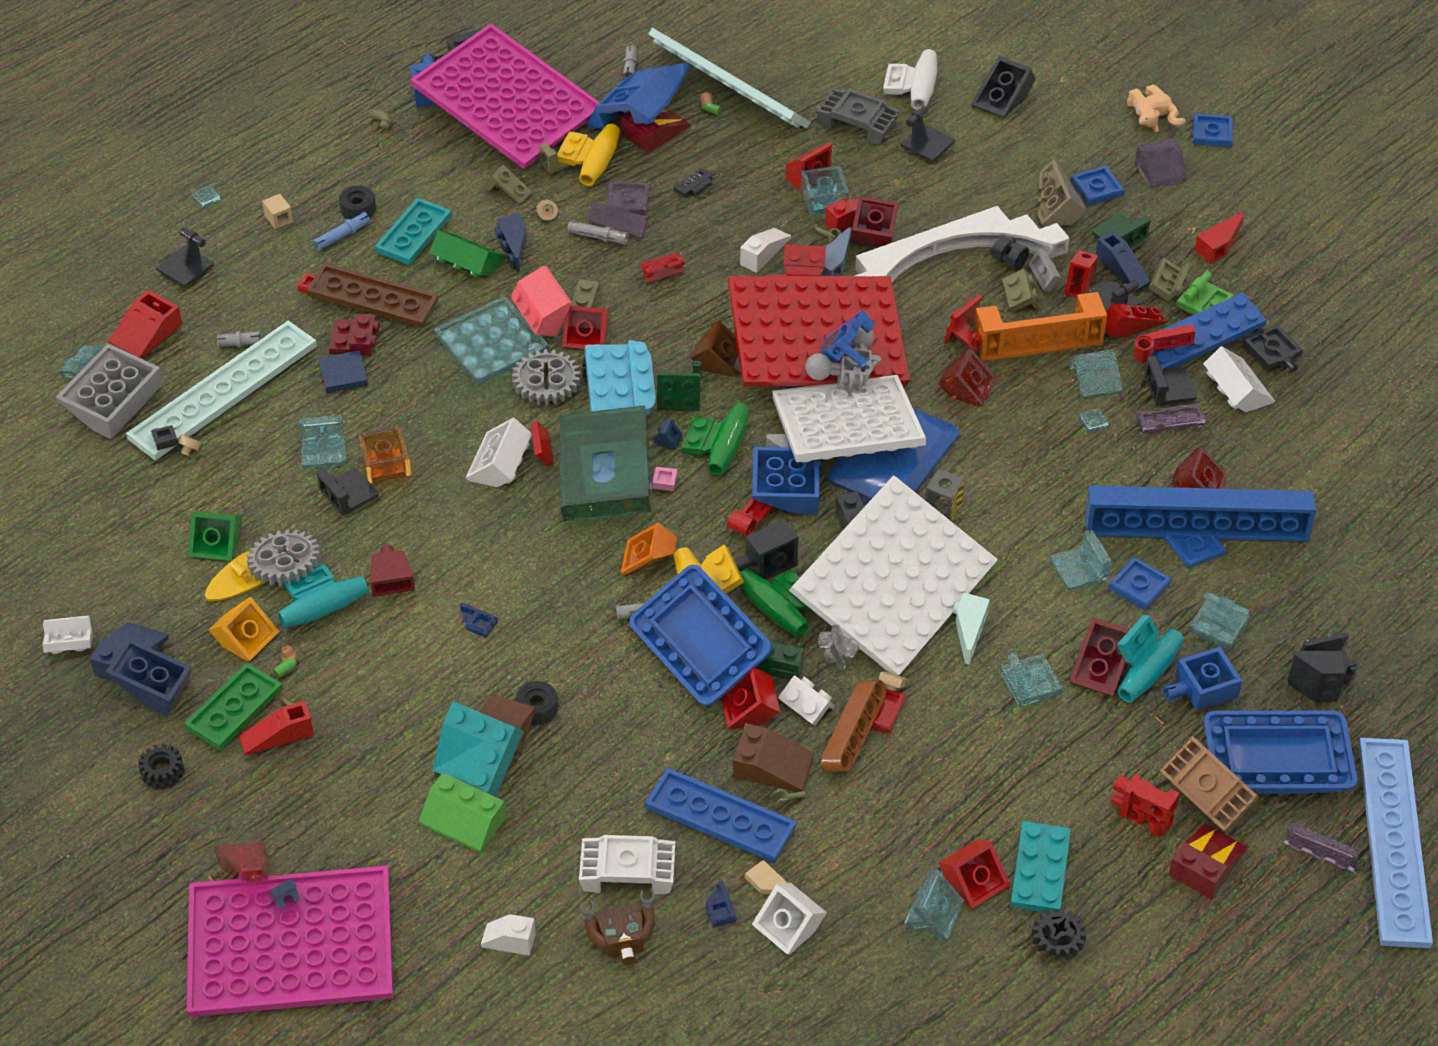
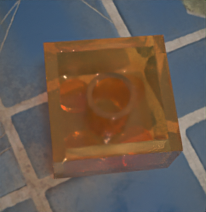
(384, 454)

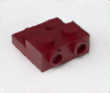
(354, 335)

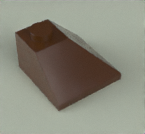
(717, 351)

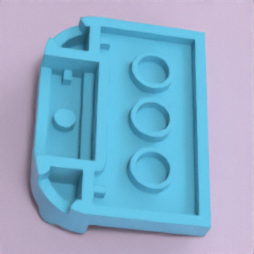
(620, 376)

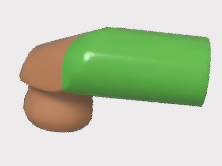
(707, 105)
(288, 662)

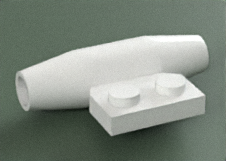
(918, 80)

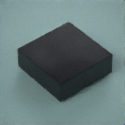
(164, 437)

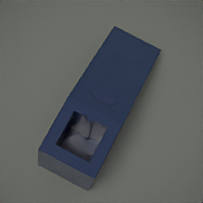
(513, 238)
(1121, 260)

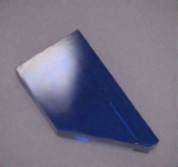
(477, 620)
(720, 907)

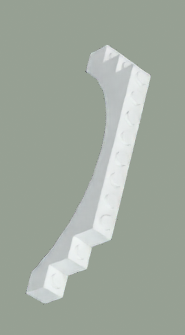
(968, 232)

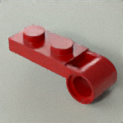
(1161, 340)
(749, 517)

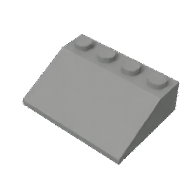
(110, 390)

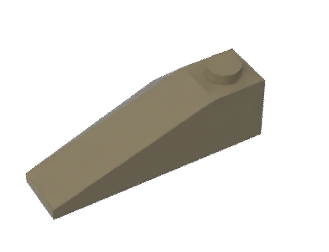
(1058, 198)

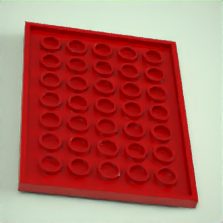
(788, 318)

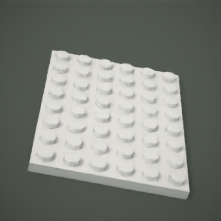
(893, 575)

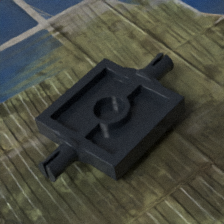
(1273, 347)

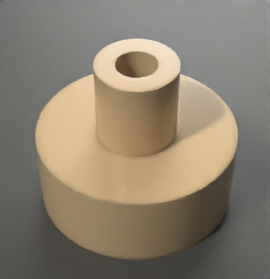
(551, 211)
(189, 443)

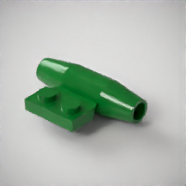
(719, 439)
(776, 600)

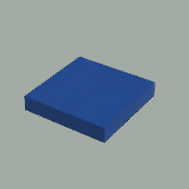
(1213, 130)
(1097, 185)
(1195, 549)
(1140, 583)

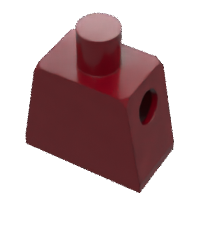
(390, 572)

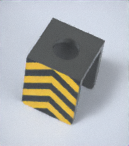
(953, 493)

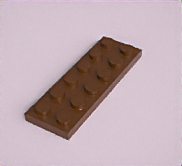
(372, 295)

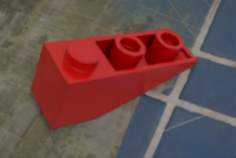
(1217, 241)
(1128, 319)
(279, 728)

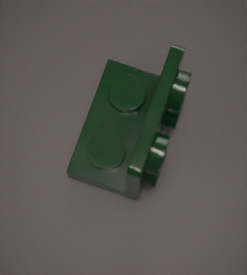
(1129, 231)

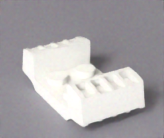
(627, 861)

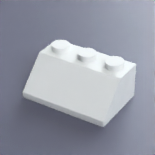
(1237, 381)
(500, 454)

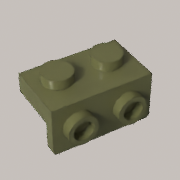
(1169, 279)
(1021, 290)

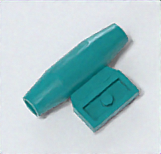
(319, 596)
(1147, 656)

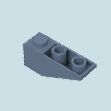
(837, 254)

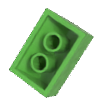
(462, 812)

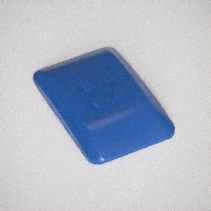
(910, 465)
(700, 635)
(1284, 749)

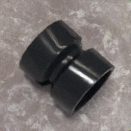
(1010, 252)

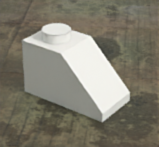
(510, 934)

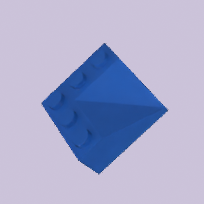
(784, 482)

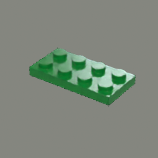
(233, 706)

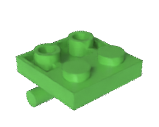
(1201, 295)

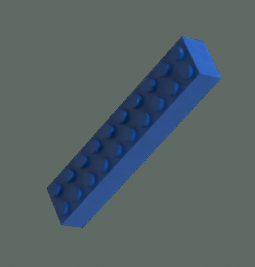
(1211, 512)

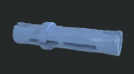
(341, 231)

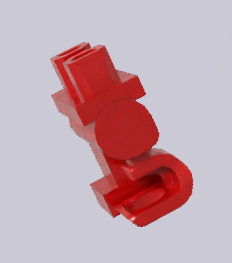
(1145, 803)

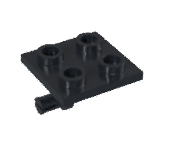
(924, 139)
(186, 263)
(1115, 293)
(1334, 642)

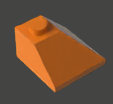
(648, 548)

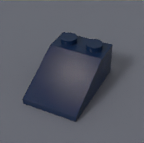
(113, 643)
(149, 676)

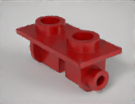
(662, 267)

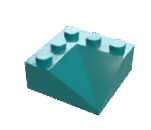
(475, 748)

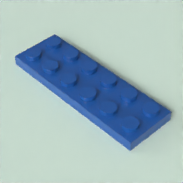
(1213, 329)
(721, 815)

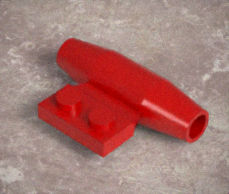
(803, 260)

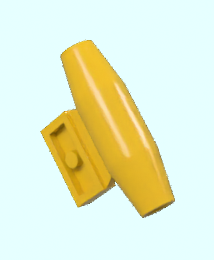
(591, 153)
(717, 565)

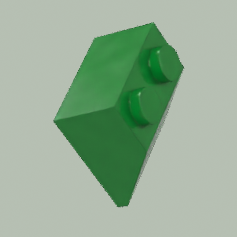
(214, 535)

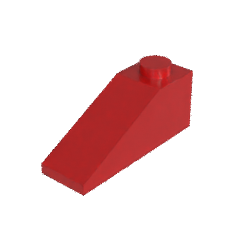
(841, 214)

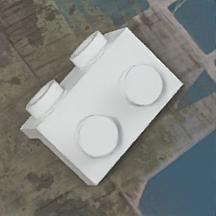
(67, 634)
(805, 700)

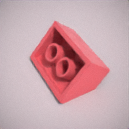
(541, 302)

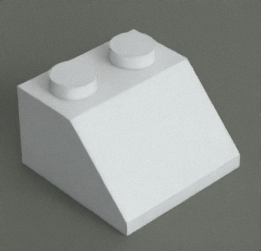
(788, 917)

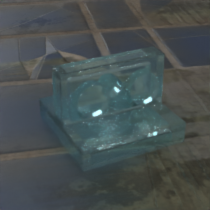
(935, 906)

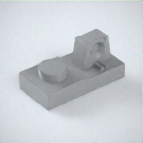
(1044, 270)

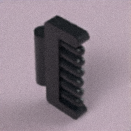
(694, 184)

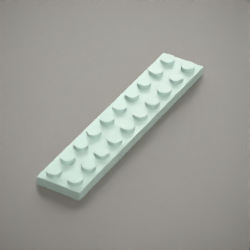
(728, 79)
(225, 387)

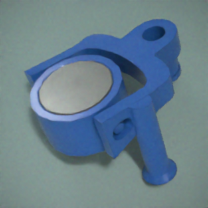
(841, 339)

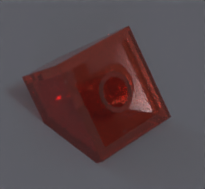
(968, 379)
(1199, 471)
(245, 861)

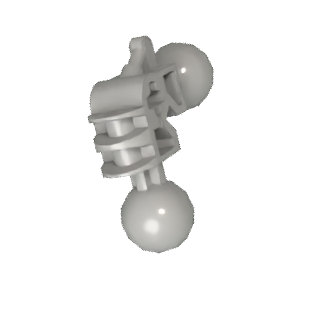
(847, 370)

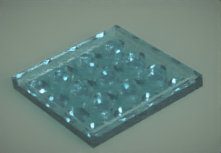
(490, 339)

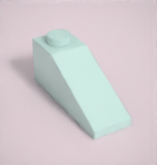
(970, 620)

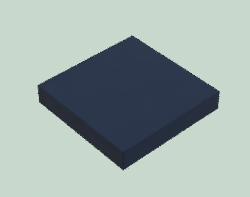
(343, 371)

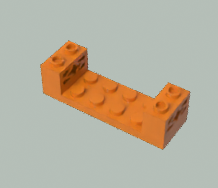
(1041, 335)

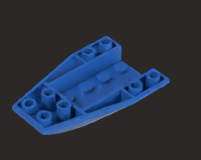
(642, 94)

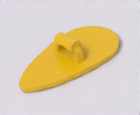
(232, 580)

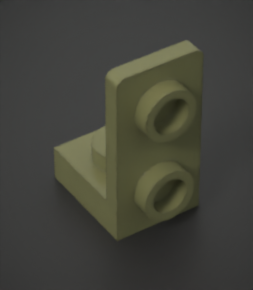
(548, 159)
(509, 183)

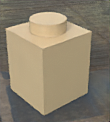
(277, 211)

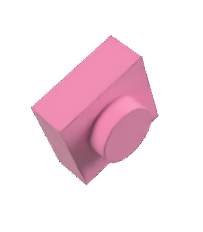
(664, 478)

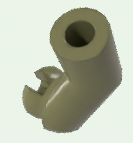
(384, 117)

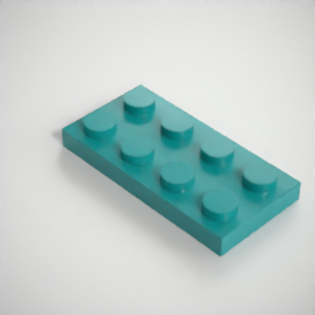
(413, 231)
(1040, 867)

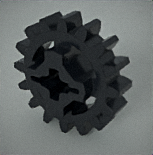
(1062, 933)

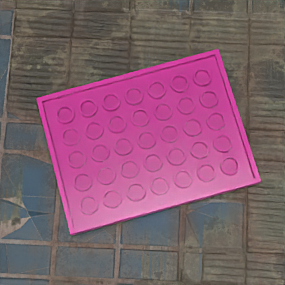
(506, 95)
(309, 954)

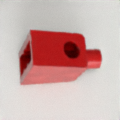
(1081, 267)

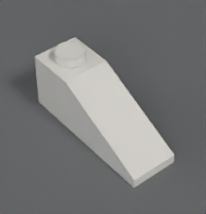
(762, 248)

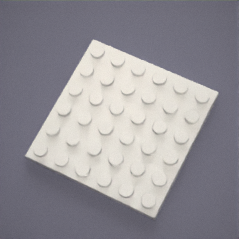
(847, 422)

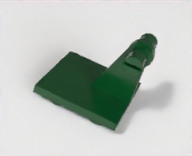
(679, 390)

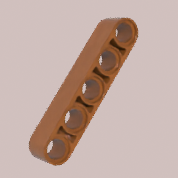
(853, 726)

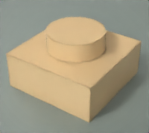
(892, 681)

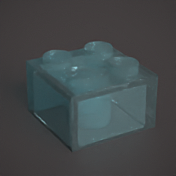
(823, 188)

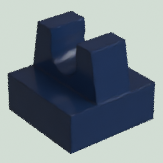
(668, 434)
(278, 893)

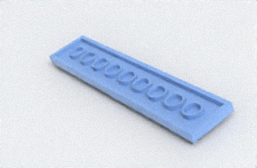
(1395, 844)

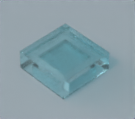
(206, 196)
(1093, 420)

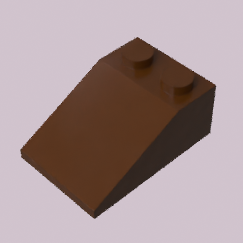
(771, 759)

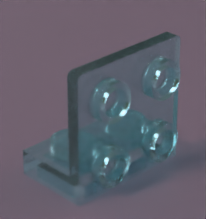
(1097, 373)
(322, 441)
(1083, 564)

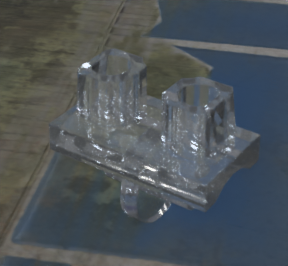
(837, 647)

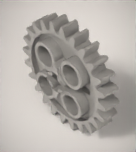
(529, 377)
(283, 557)

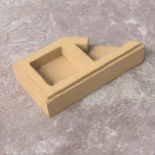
(763, 878)

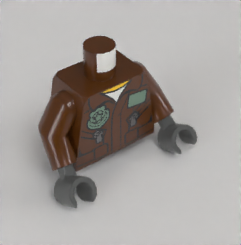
(620, 929)

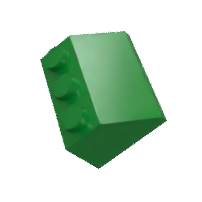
(465, 254)

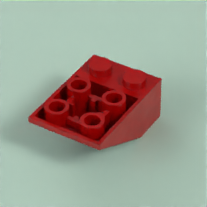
(146, 324)

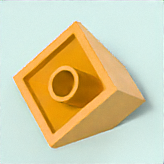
(244, 630)

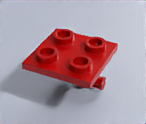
(960, 324)

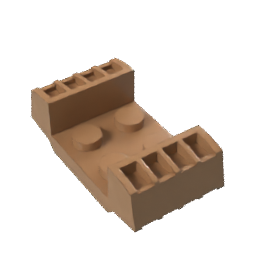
(1209, 784)

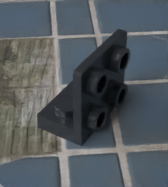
(1168, 384)
(347, 490)

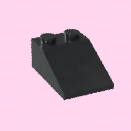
(1004, 87)

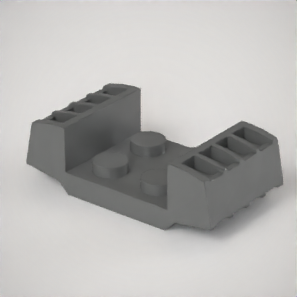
(859, 111)

